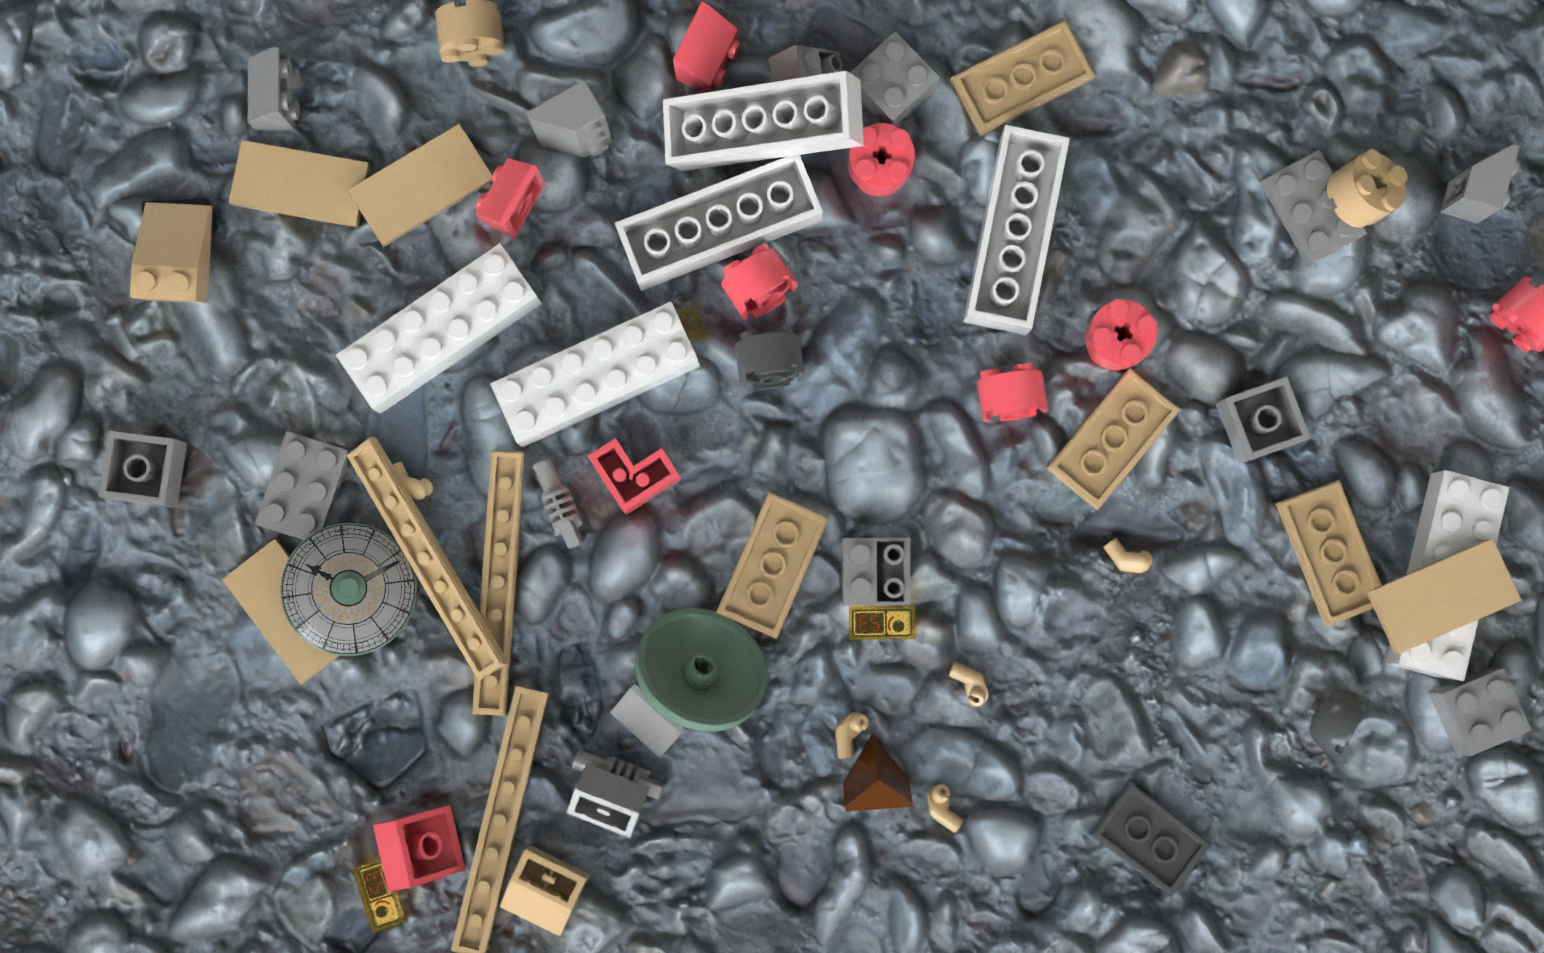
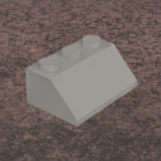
(571, 122)

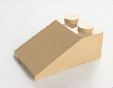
(172, 254)

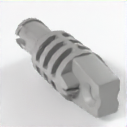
(559, 504)
(620, 768)

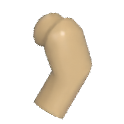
(417, 488)
(1128, 561)
(973, 682)
(847, 731)
(939, 808)

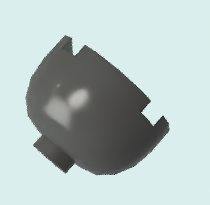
(1336, 719)

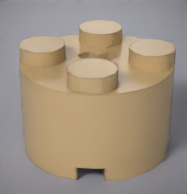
(469, 32)
(1367, 189)

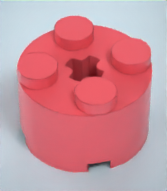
(898, 151)
(758, 282)
(1522, 314)
(1138, 331)
(1012, 393)

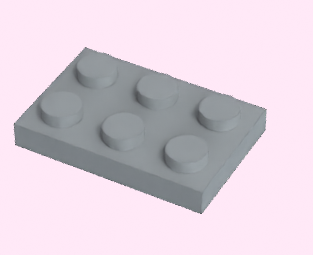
(1305, 209)
(302, 486)

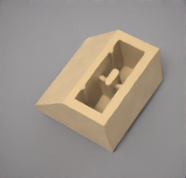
(544, 890)

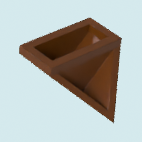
(876, 781)

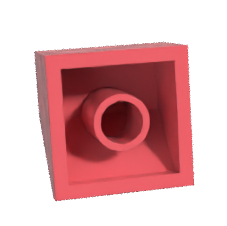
(706, 50)
(510, 197)
(419, 848)

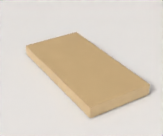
(1022, 77)
(297, 183)
(420, 185)
(1113, 439)
(1330, 551)
(772, 565)
(257, 590)
(1444, 596)

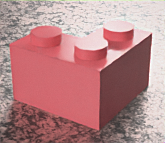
(632, 483)

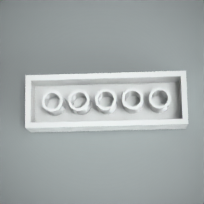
(763, 121)
(719, 221)
(1016, 230)
(438, 329)
(595, 375)
(1453, 517)

